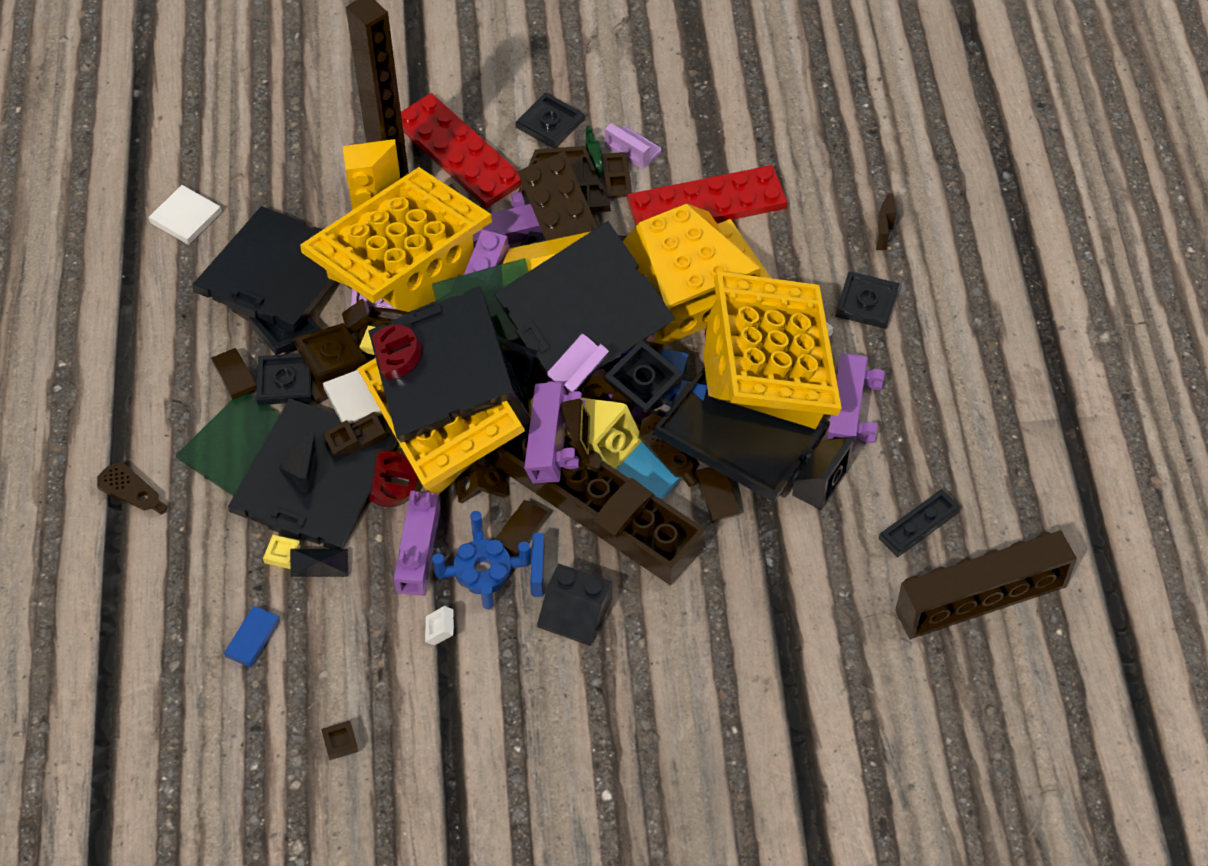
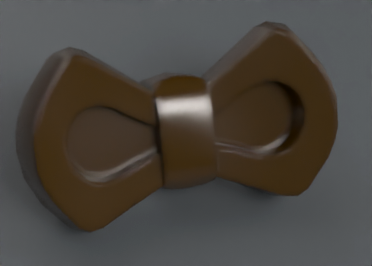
(593, 463)

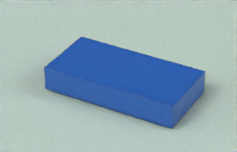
(537, 564)
(252, 636)

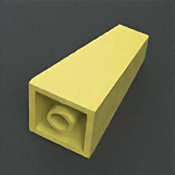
(611, 430)

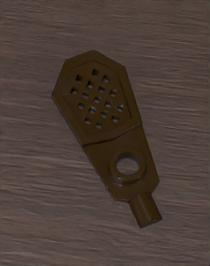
(665, 452)
(133, 487)

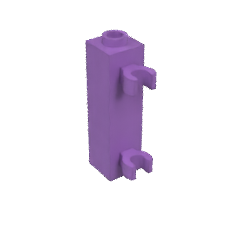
(513, 222)
(850, 382)
(547, 434)
(417, 543)

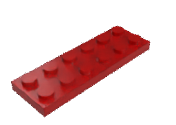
(459, 151)
(724, 196)

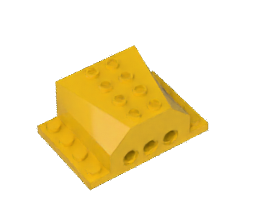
(401, 241)
(680, 258)
(771, 348)
(448, 450)

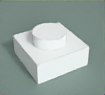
(439, 625)

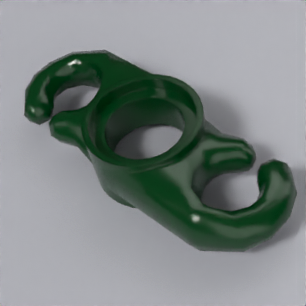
(594, 150)

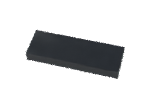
(919, 523)

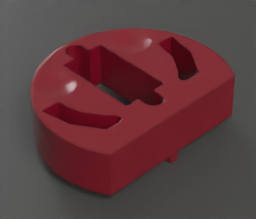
(401, 361)
(391, 494)

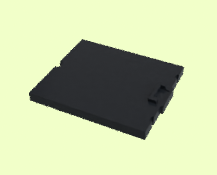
(266, 272)
(585, 291)
(457, 370)
(736, 440)
(336, 488)

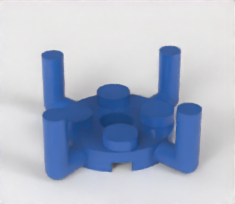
(482, 551)

